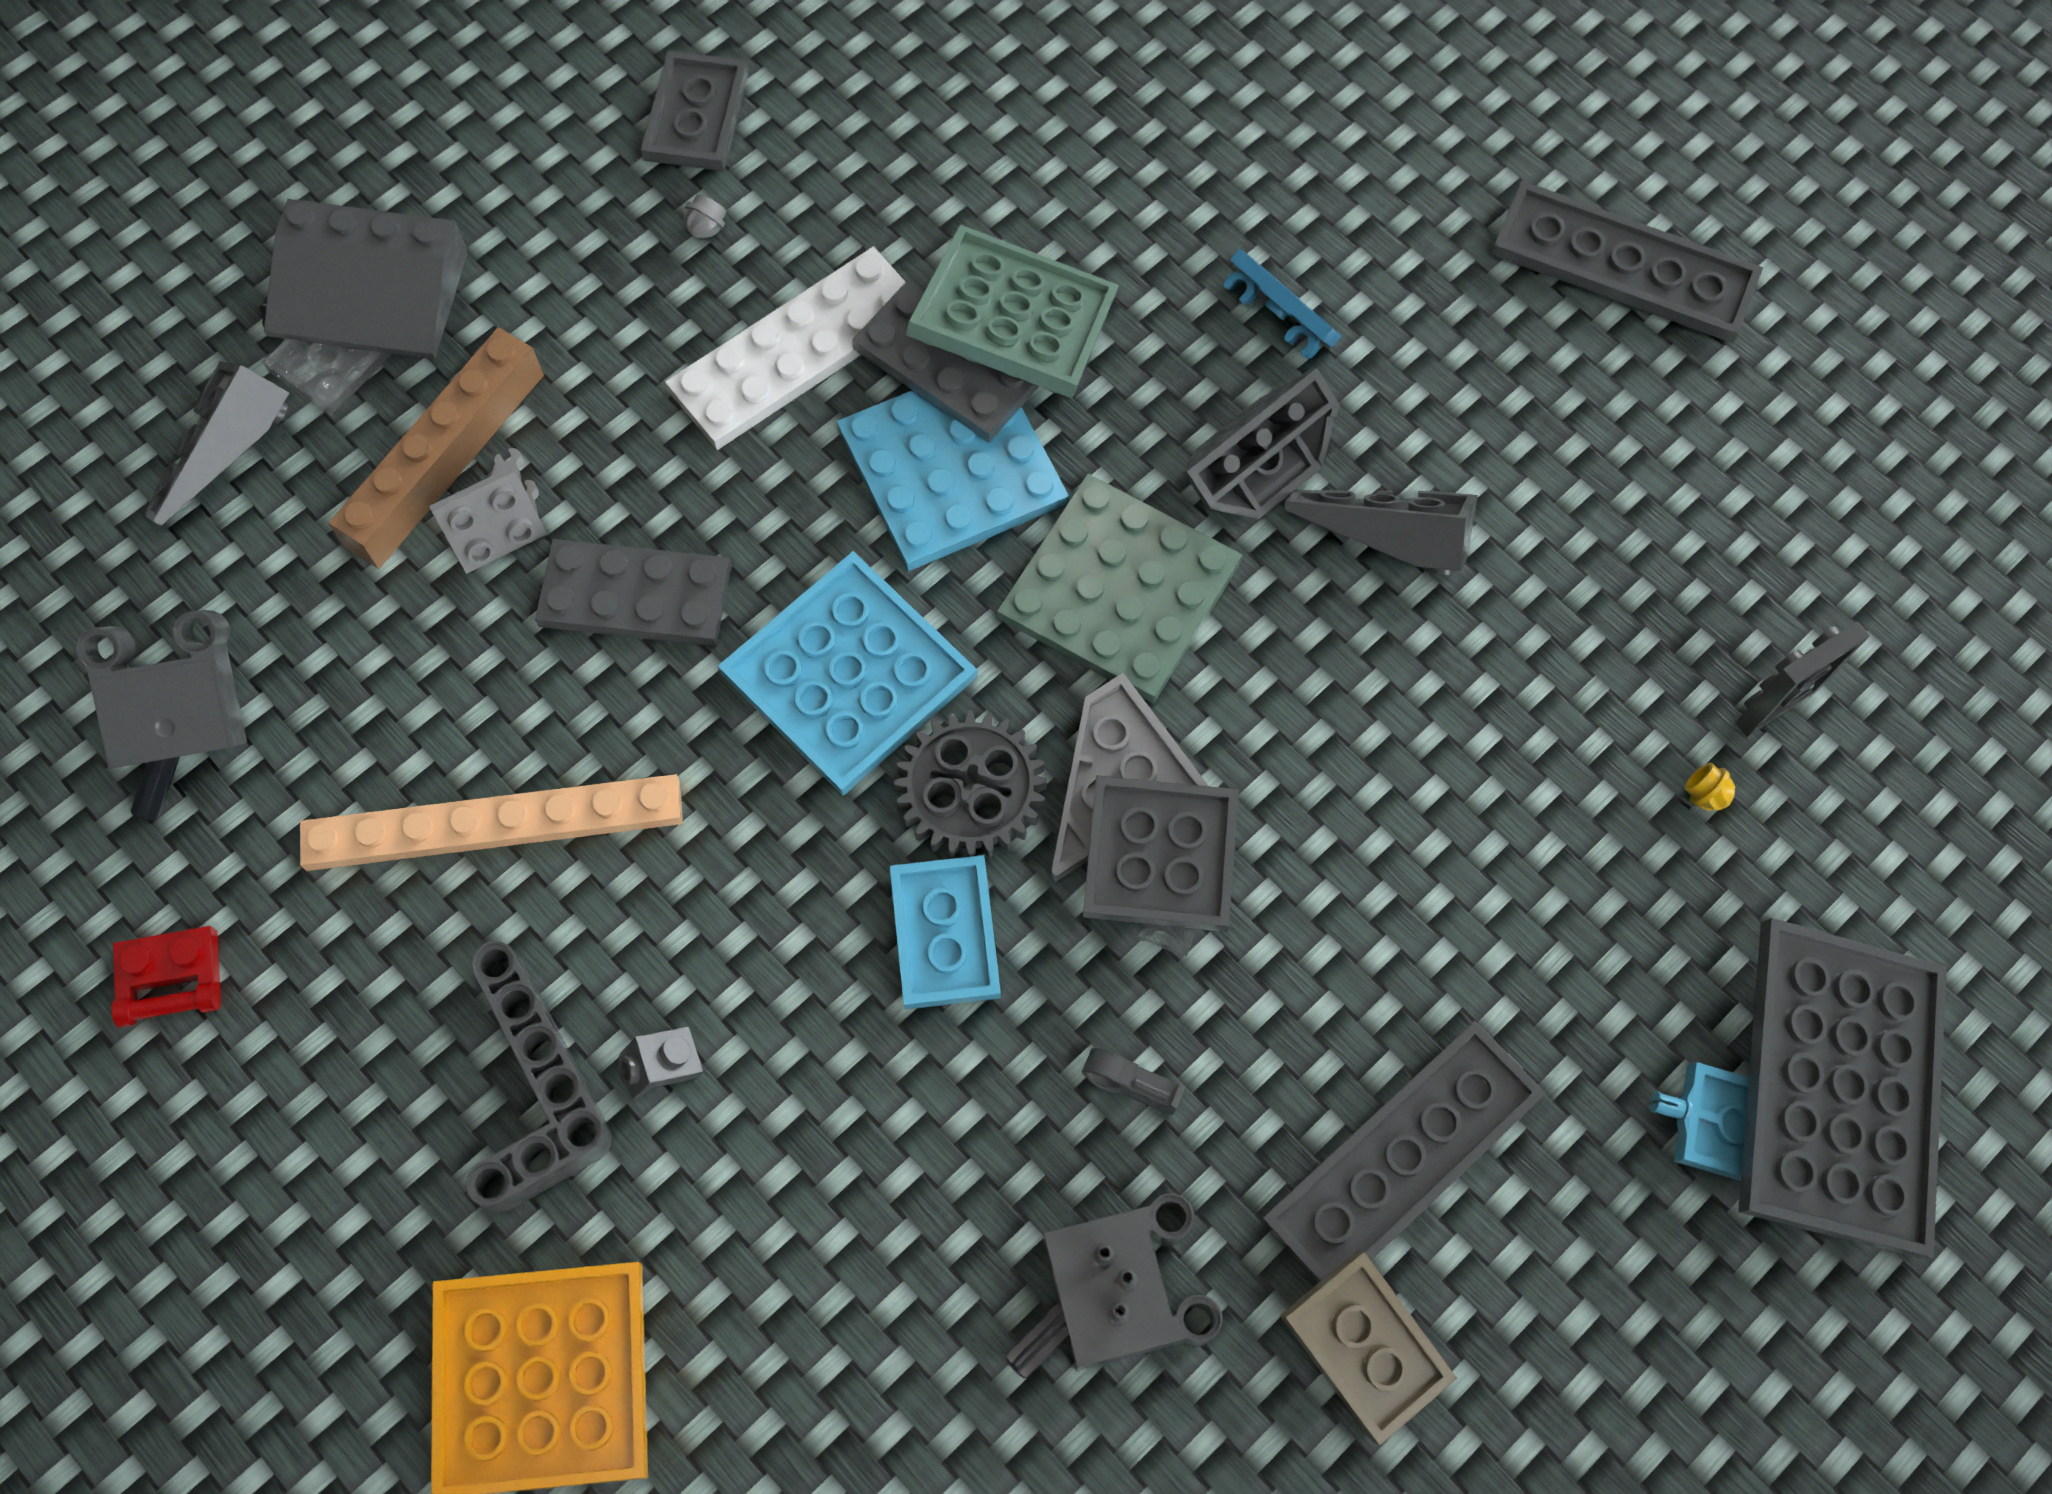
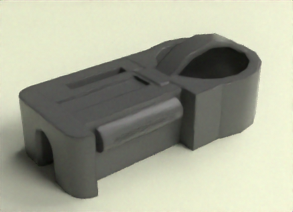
(1118, 1075)

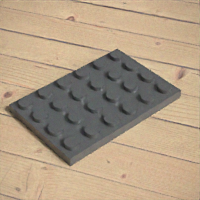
(1844, 1090)

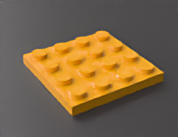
(538, 1380)

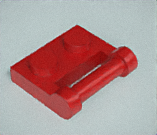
(166, 962)

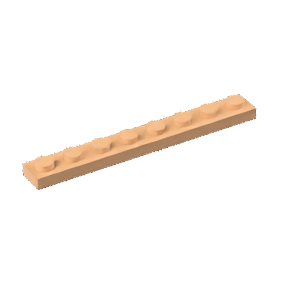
(490, 822)

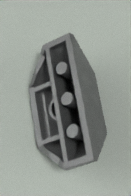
(1266, 449)

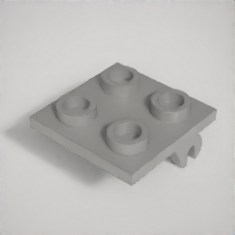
(491, 515)

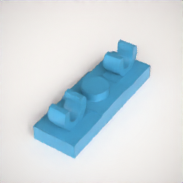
(1281, 302)

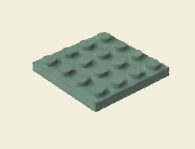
(1013, 311)
(1120, 587)

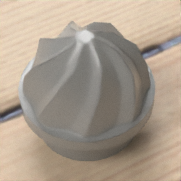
(704, 217)

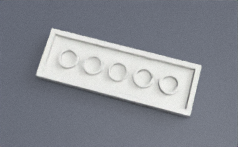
(784, 351)

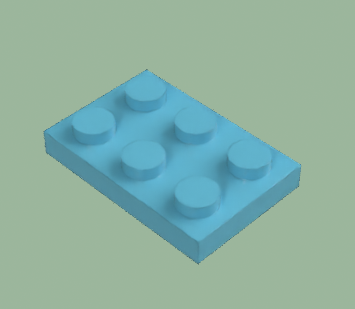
(944, 932)

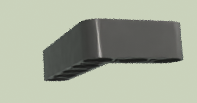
(544, 1078)

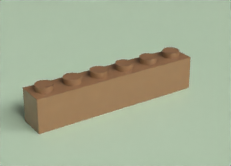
(437, 448)

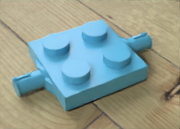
(1708, 1119)

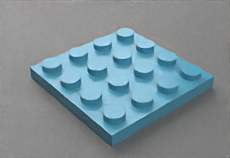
(942, 481)
(848, 672)

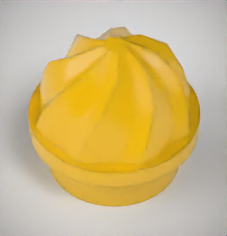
(1710, 787)

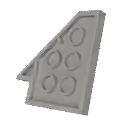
(1119, 740)

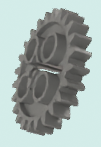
(982, 747)

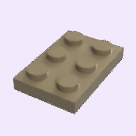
(1368, 1347)

